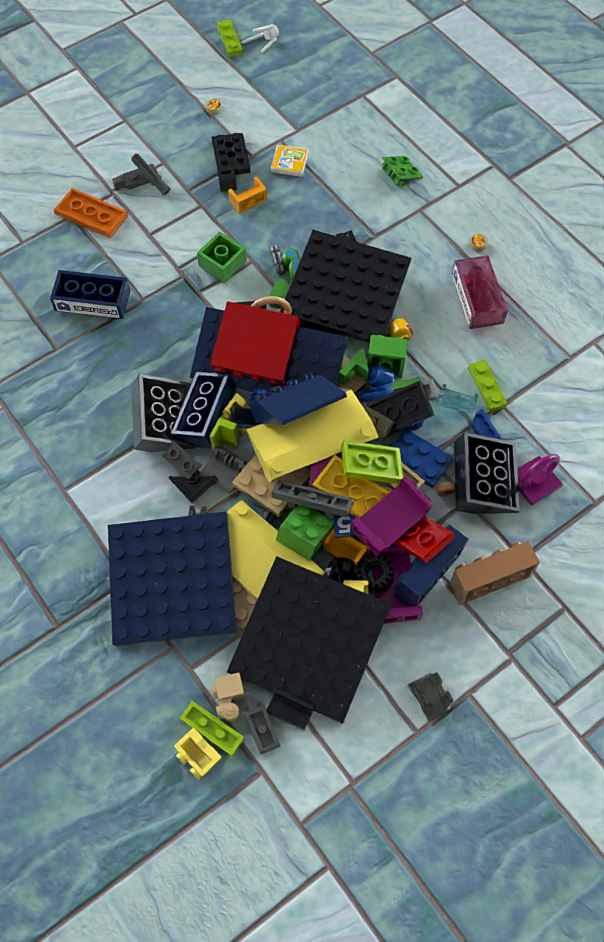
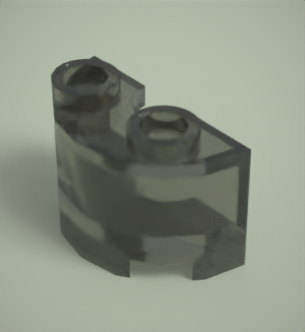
(431, 695)

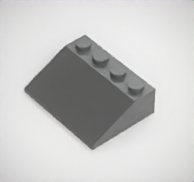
(155, 412)

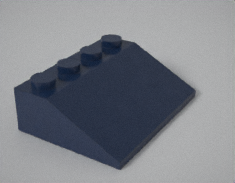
(294, 400)

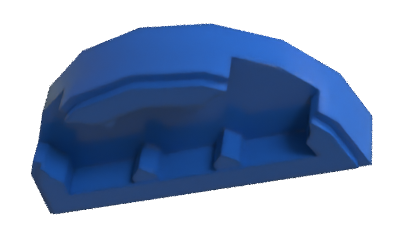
(375, 393)
(483, 426)

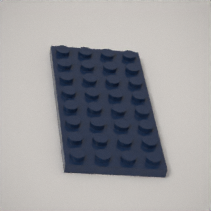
(310, 352)

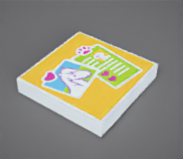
(289, 160)

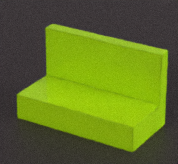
(224, 433)

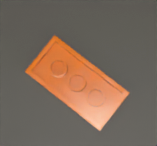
(91, 213)

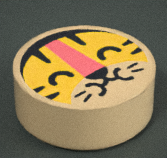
(213, 106)
(479, 242)

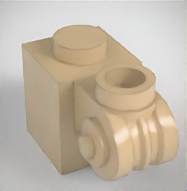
(227, 690)

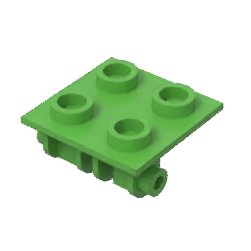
(399, 169)

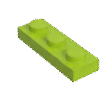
(229, 38)
(487, 385)
(212, 728)

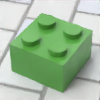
(221, 256)
(388, 352)
(304, 531)

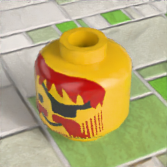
(400, 328)

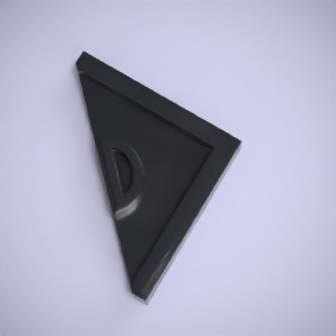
(193, 487)

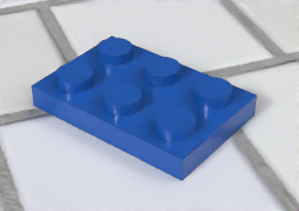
(422, 457)

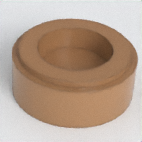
(446, 489)

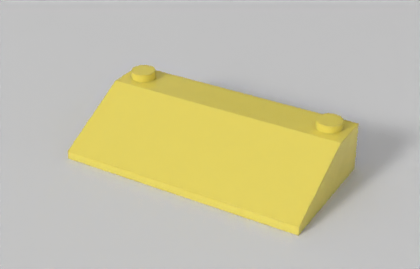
(311, 437)
(255, 549)

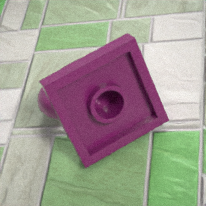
(537, 478)

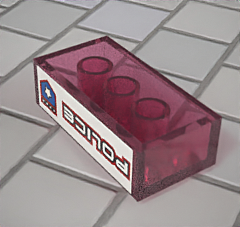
(479, 292)

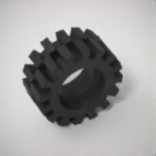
(384, 564)

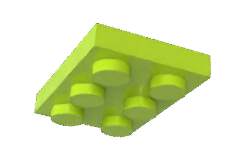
(371, 462)

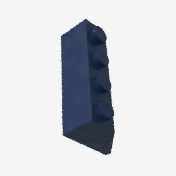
(203, 407)

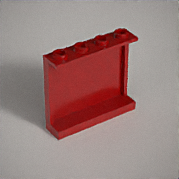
(254, 343)

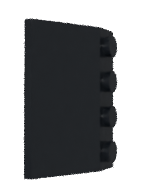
(486, 475)

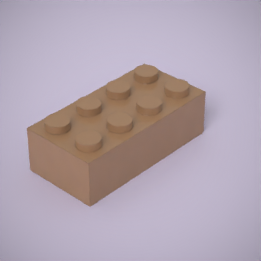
(493, 572)

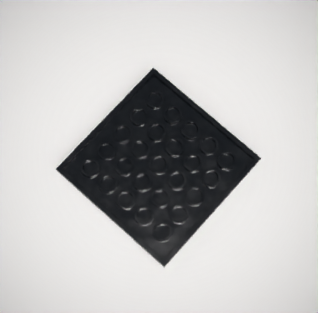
(346, 286)
(309, 638)

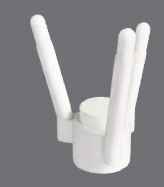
(271, 33)

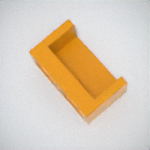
(248, 198)
(345, 547)

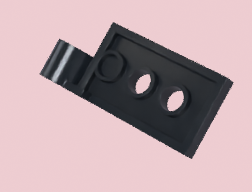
(230, 159)

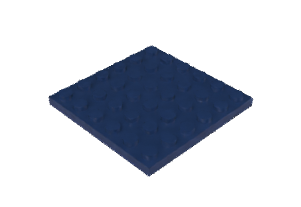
(171, 579)

